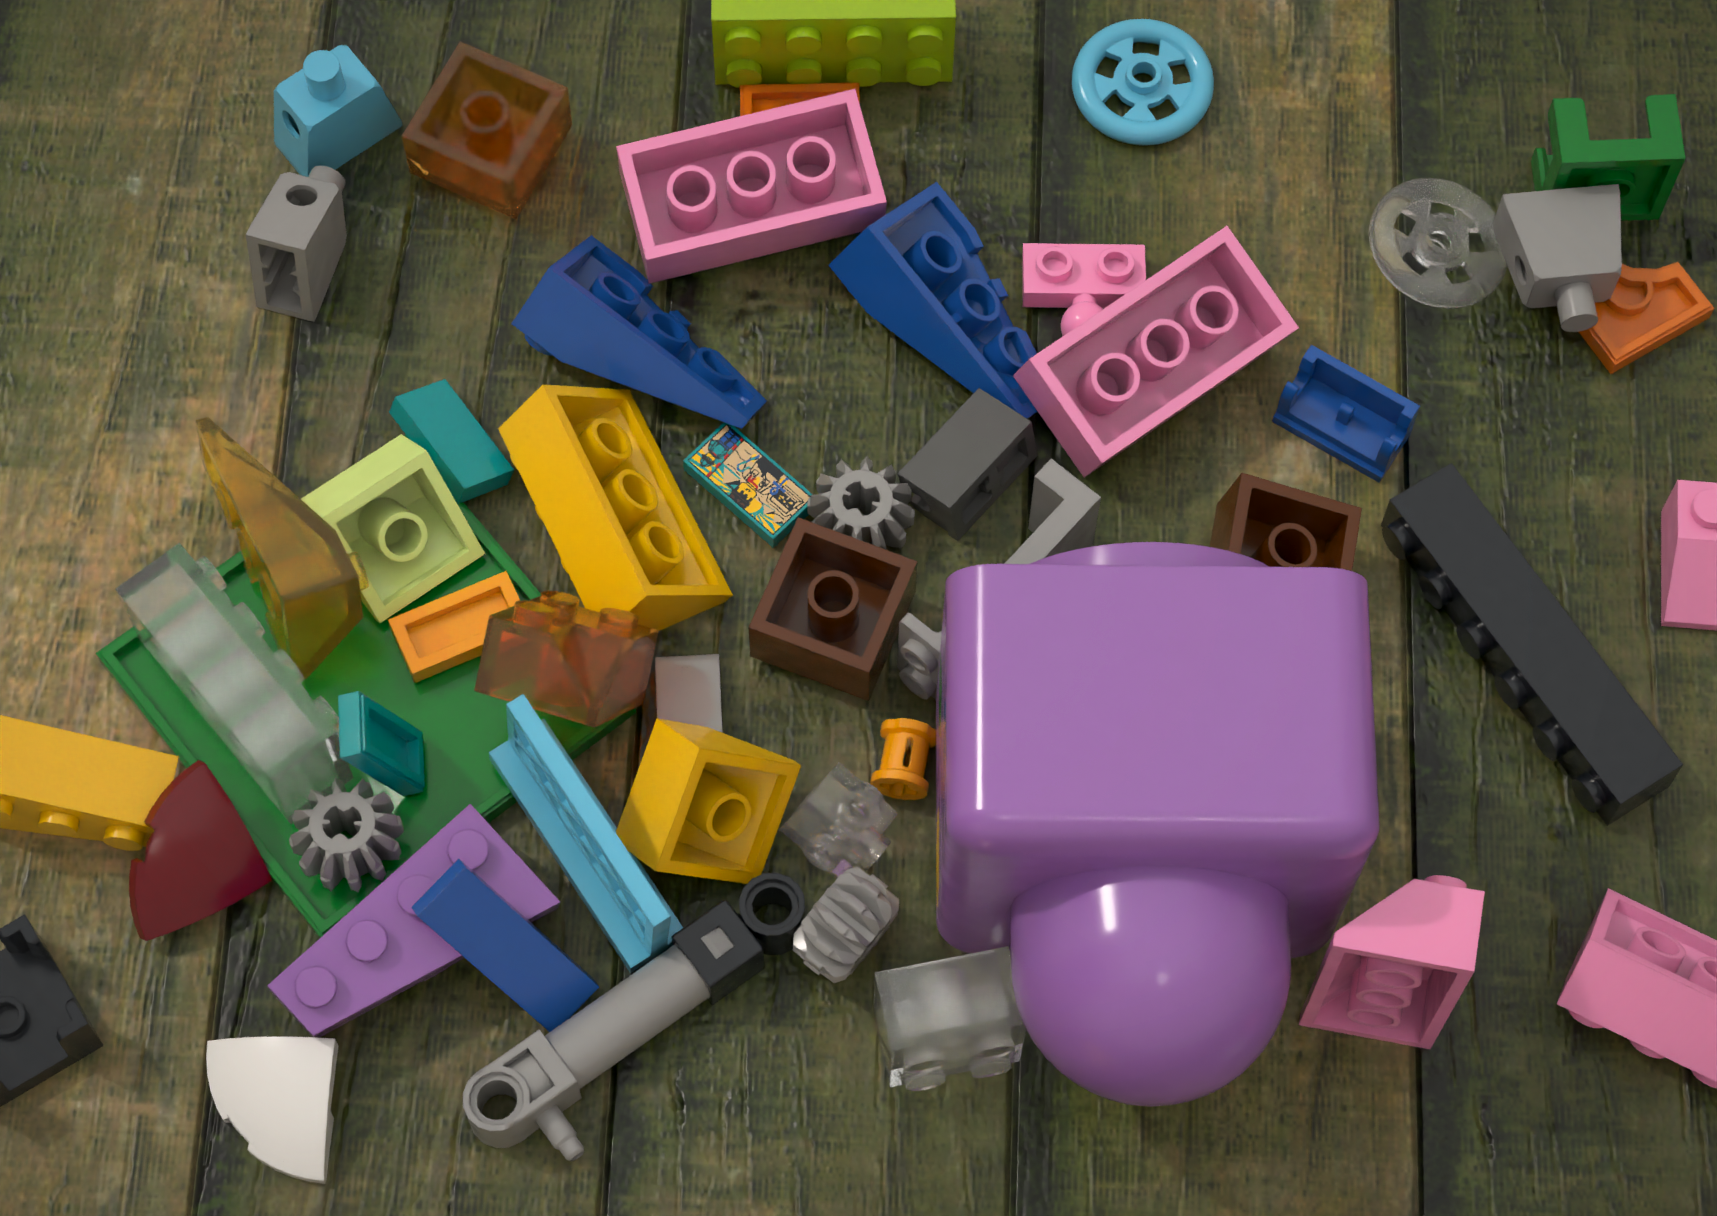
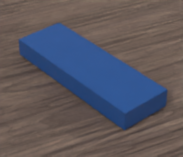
(505, 946)

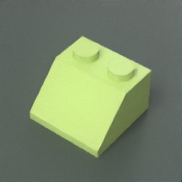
(399, 523)

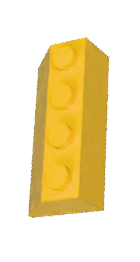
(612, 505)

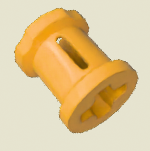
(904, 737)

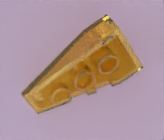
(287, 548)

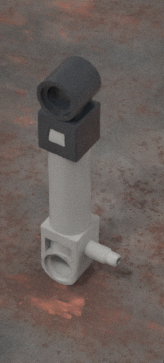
(703, 963)

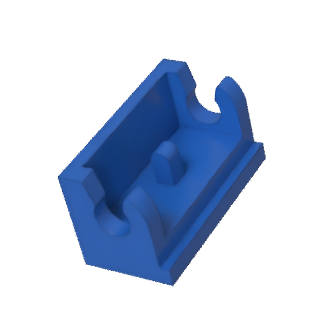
(1346, 414)

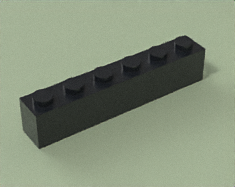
(1529, 645)

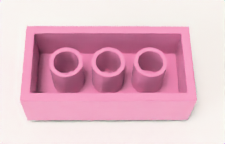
(751, 185)
(1155, 351)

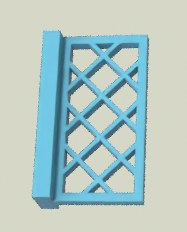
(583, 838)

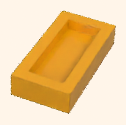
(450, 627)

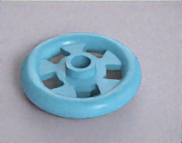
(1139, 124)

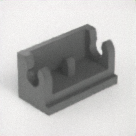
(969, 463)

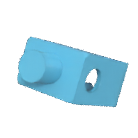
(330, 111)

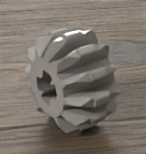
(877, 497)
(330, 852)
(845, 924)

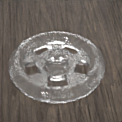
(1451, 231)

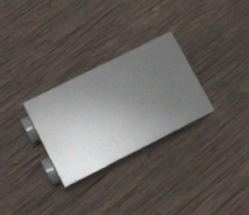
(1061, 521)

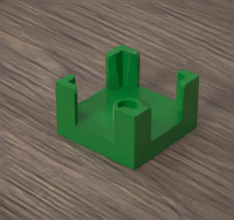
(1641, 167)

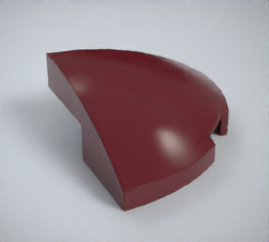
(194, 858)

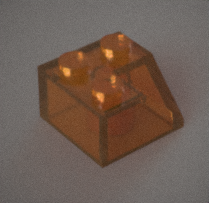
(487, 130)
(567, 658)

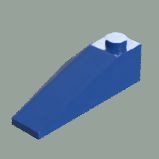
(929, 288)
(600, 319)

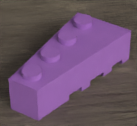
(382, 941)

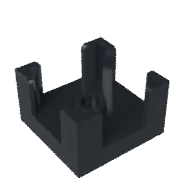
(39, 1014)

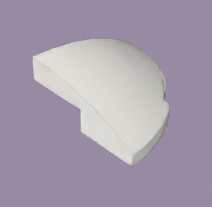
(278, 1098)

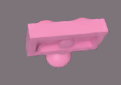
(1079, 277)

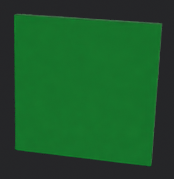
(454, 719)

